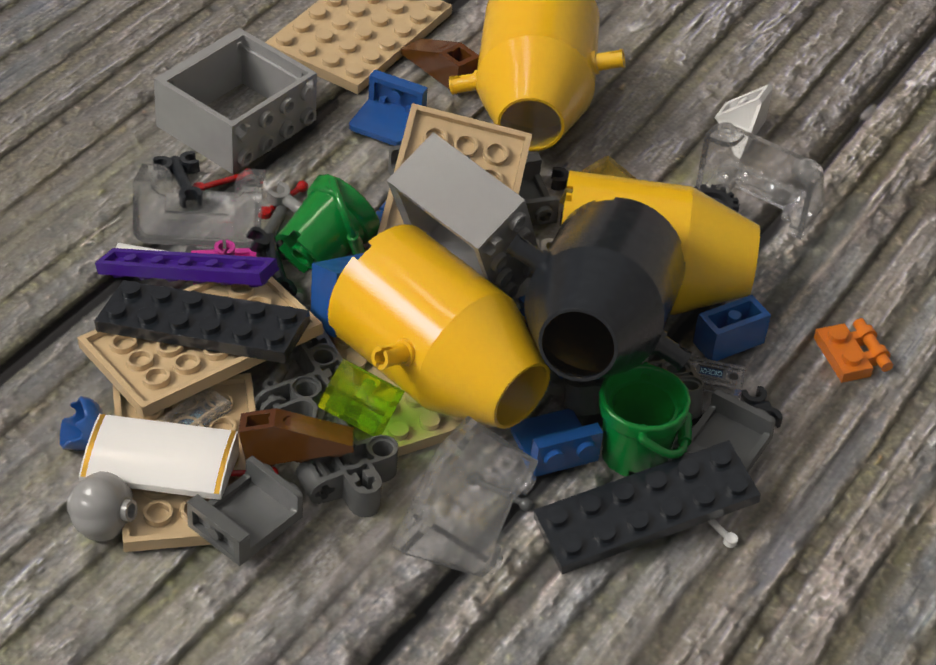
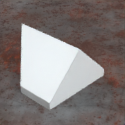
(748, 110)

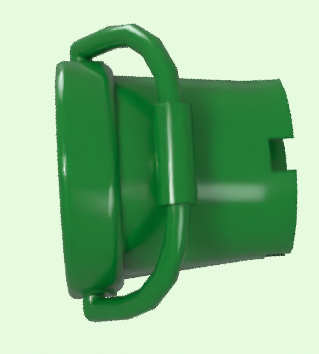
(328, 224)
(642, 418)

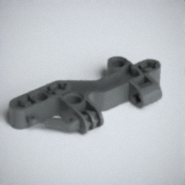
(353, 476)

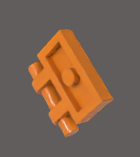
(844, 350)

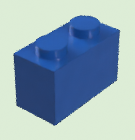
(731, 328)

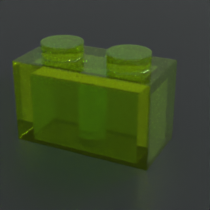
(361, 398)

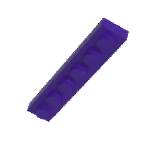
(187, 266)

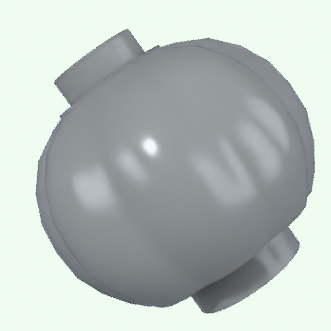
(101, 506)

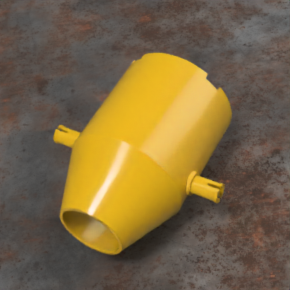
(538, 65)
(715, 239)
(438, 329)

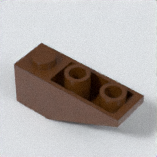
(441, 58)
(286, 436)

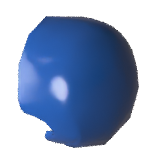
(77, 428)

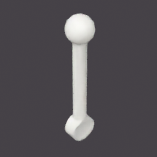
(730, 539)

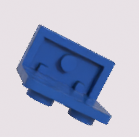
(388, 107)
(558, 441)

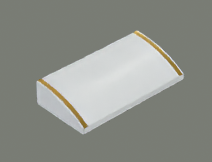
(162, 455)

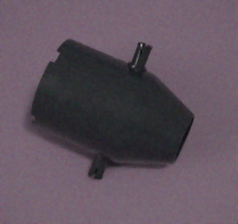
(604, 290)

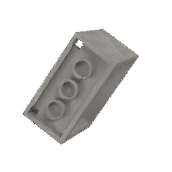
(215, 70)
(464, 210)

